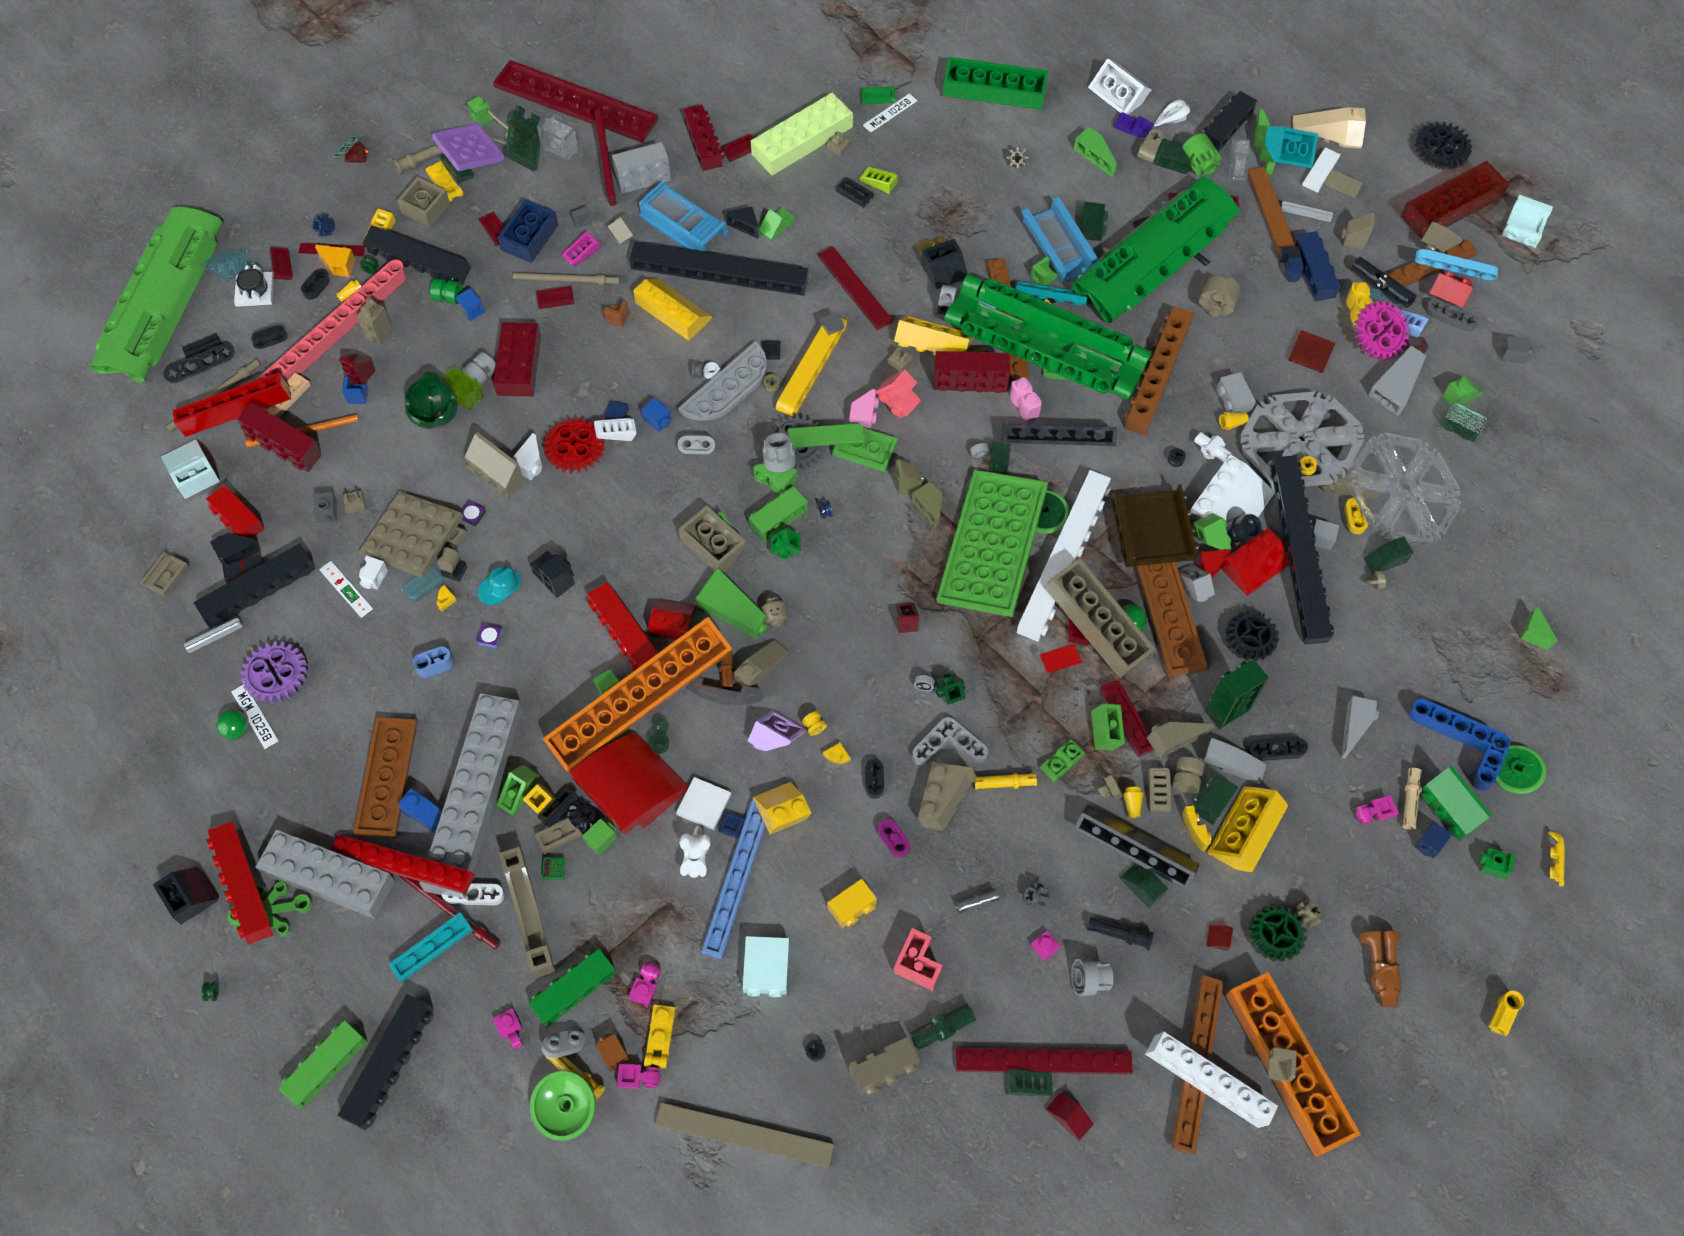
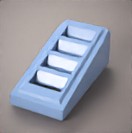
(1417, 322)

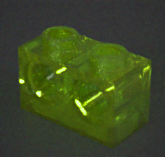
(464, 386)

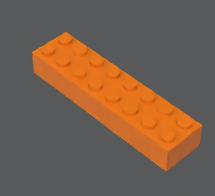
(1311, 1094)

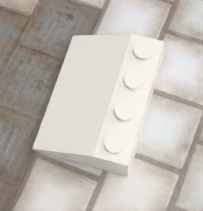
(1233, 493)

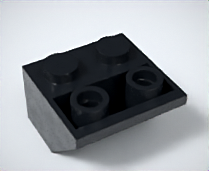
(944, 263)
(185, 893)

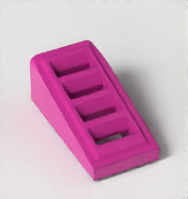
(582, 241)

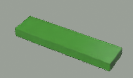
(826, 435)

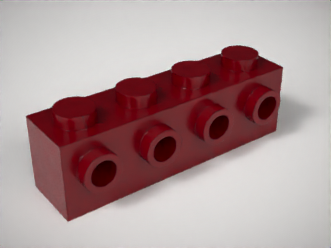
(703, 137)

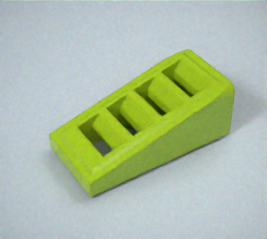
(887, 187)

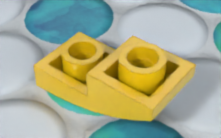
(1197, 832)

